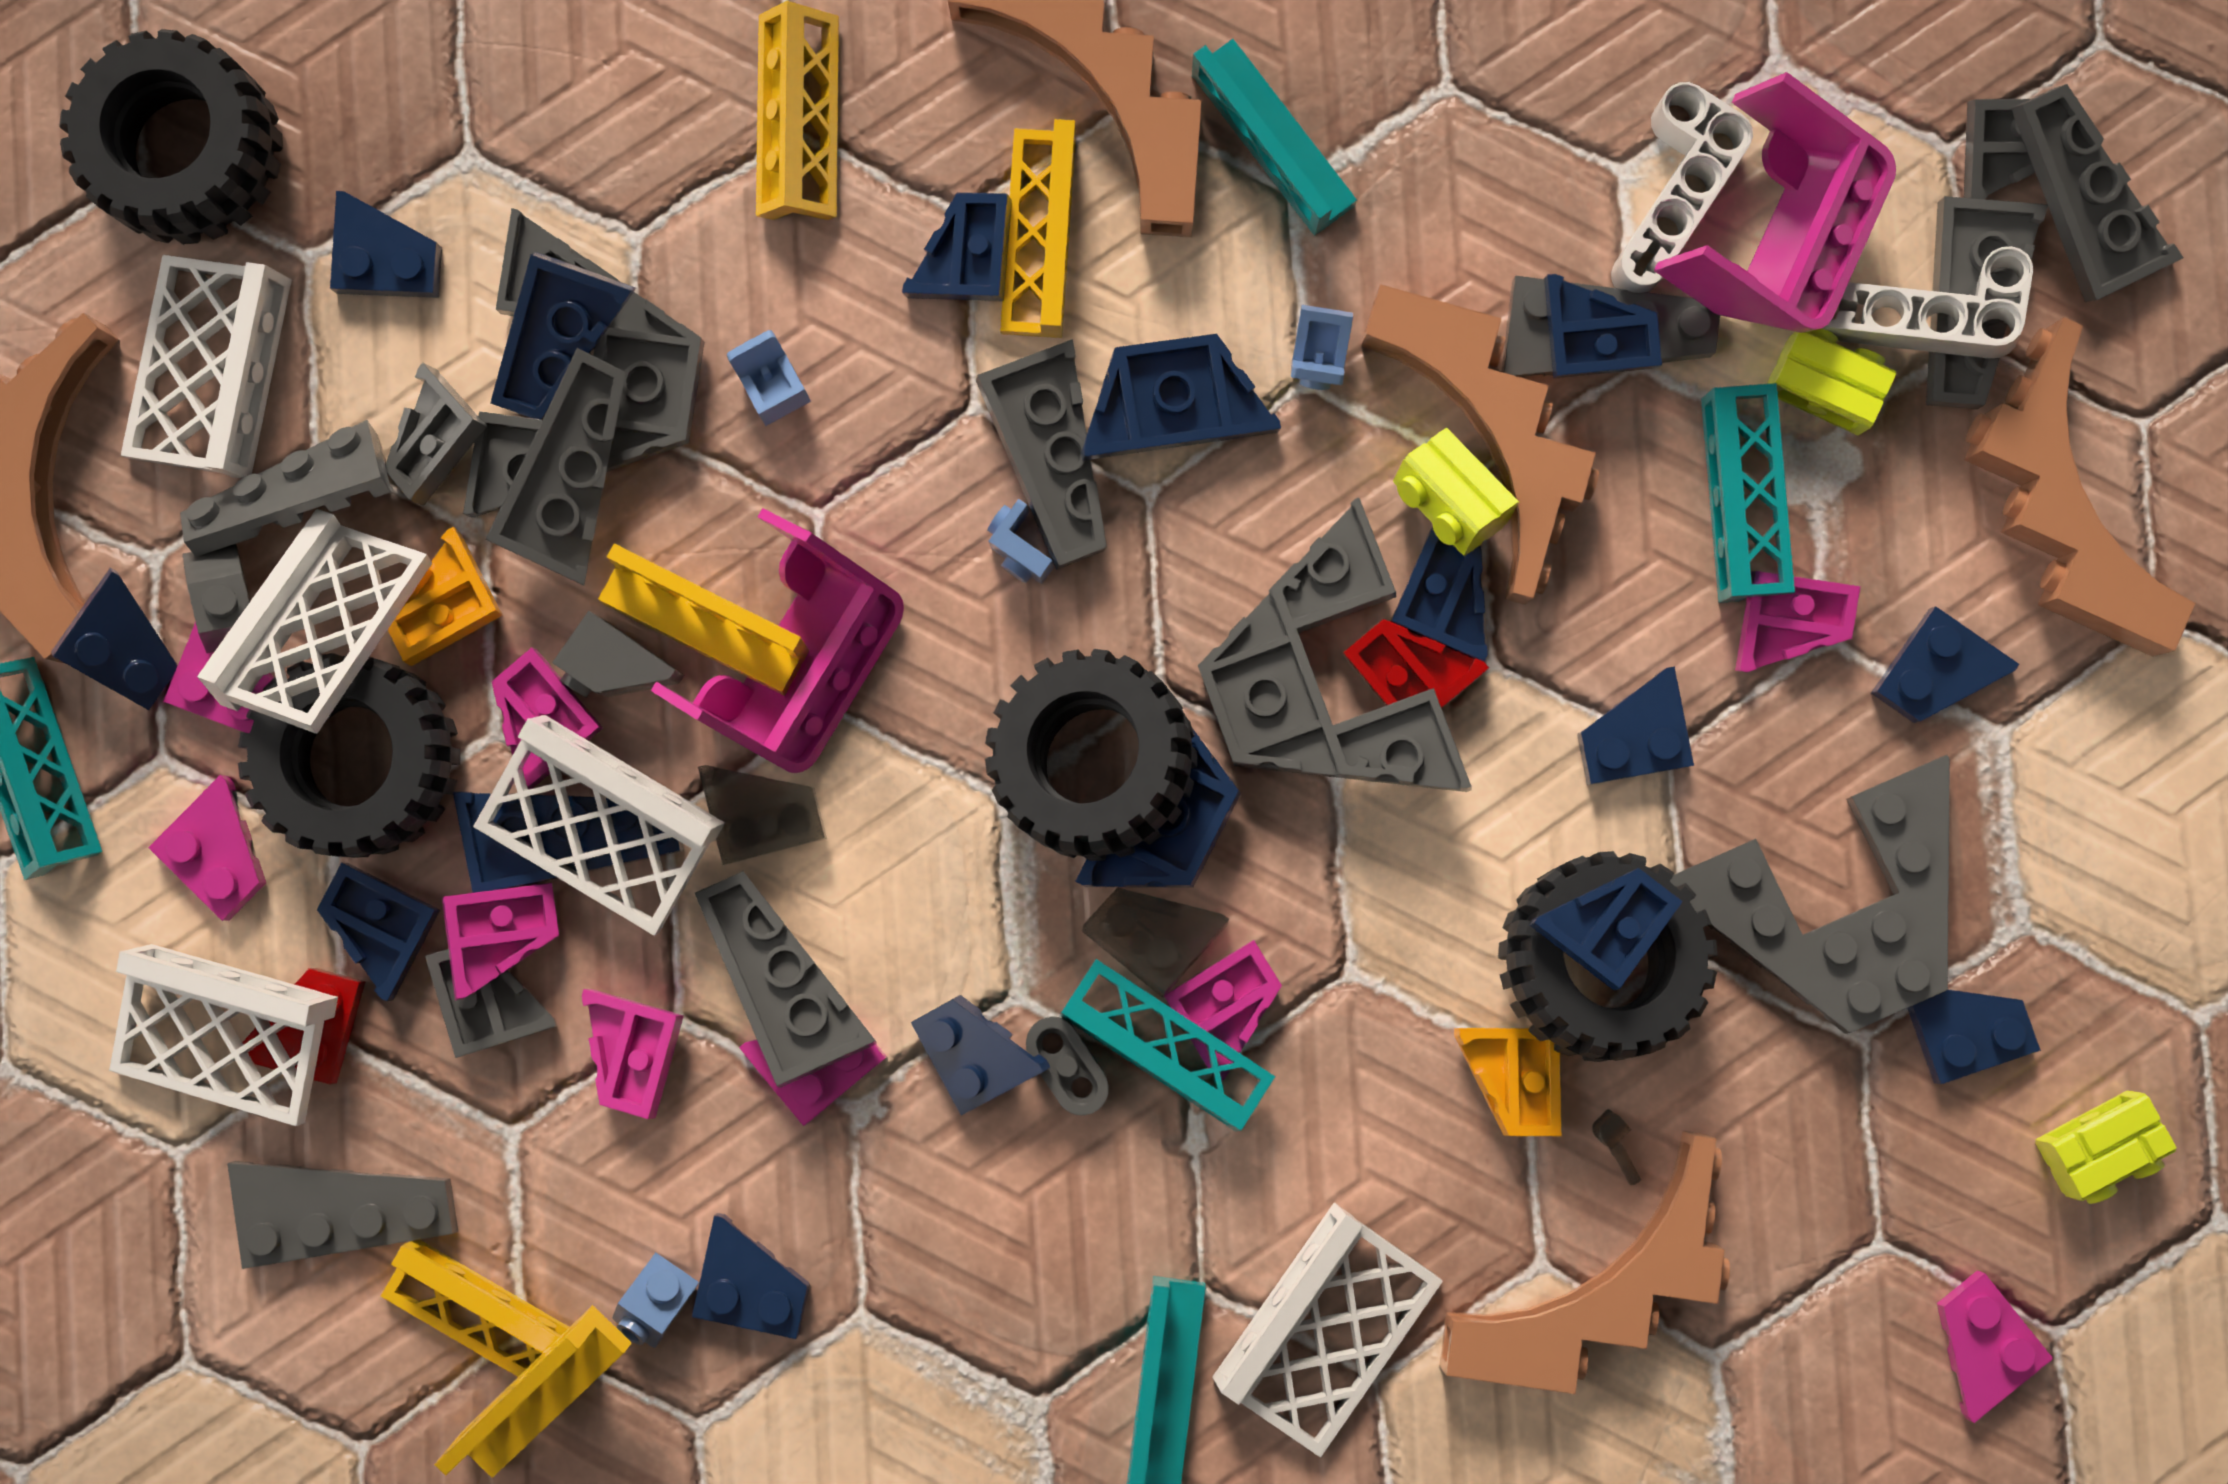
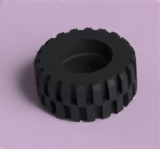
(120, 98)
(1039, 713)
(407, 799)
(1568, 1018)

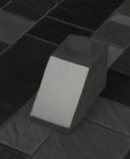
(216, 592)
(610, 662)

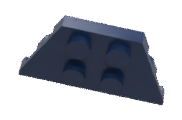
(1174, 398)
(1184, 846)

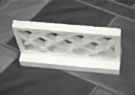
(248, 366)
(283, 608)
(611, 780)
(219, 987)
(1285, 1314)

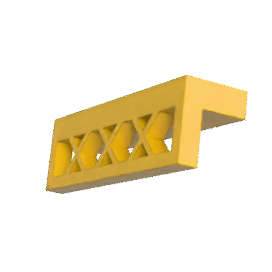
(780, 107)
(1057, 235)
(703, 621)
(479, 1295)
(538, 1394)

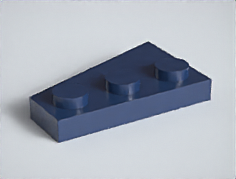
(554, 316)

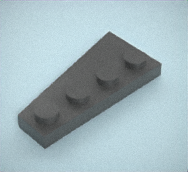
(1964, 238)
(1684, 325)
(1043, 431)

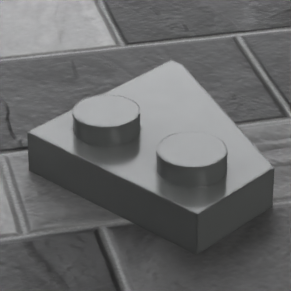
(1993, 148)
(431, 437)
(490, 1015)

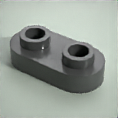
(1067, 1065)

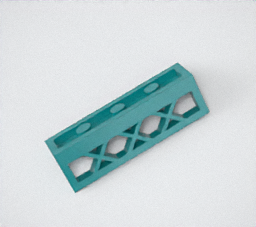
(1272, 135)
(1727, 492)
(19, 802)
(1155, 1063)
(1166, 1381)

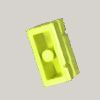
(1832, 380)
(1454, 492)
(2106, 1147)

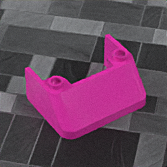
(1830, 201)
(845, 624)

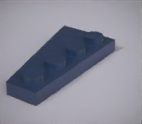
(498, 867)

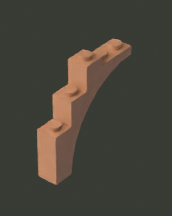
(1118, 68)
(1454, 352)
(34, 407)
(2050, 511)
(1668, 1258)

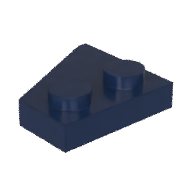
(967, 252)
(1598, 333)
(1638, 734)
(377, 925)
(1610, 925)
(974, 1054)

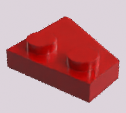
(1406, 664)
(335, 1031)

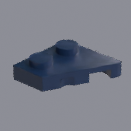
(380, 254)
(1445, 598)
(117, 644)
(1940, 667)
(1971, 1032)
(748, 1285)

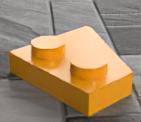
(445, 604)
(1516, 1078)

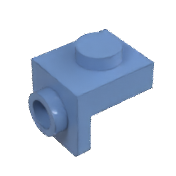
(1321, 347)
(768, 377)
(1020, 557)
(653, 1301)

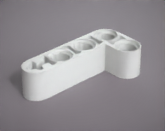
(1677, 200)
(1966, 310)

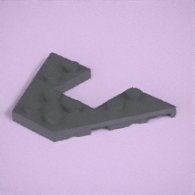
(651, 347)
(1271, 697)
(1870, 958)

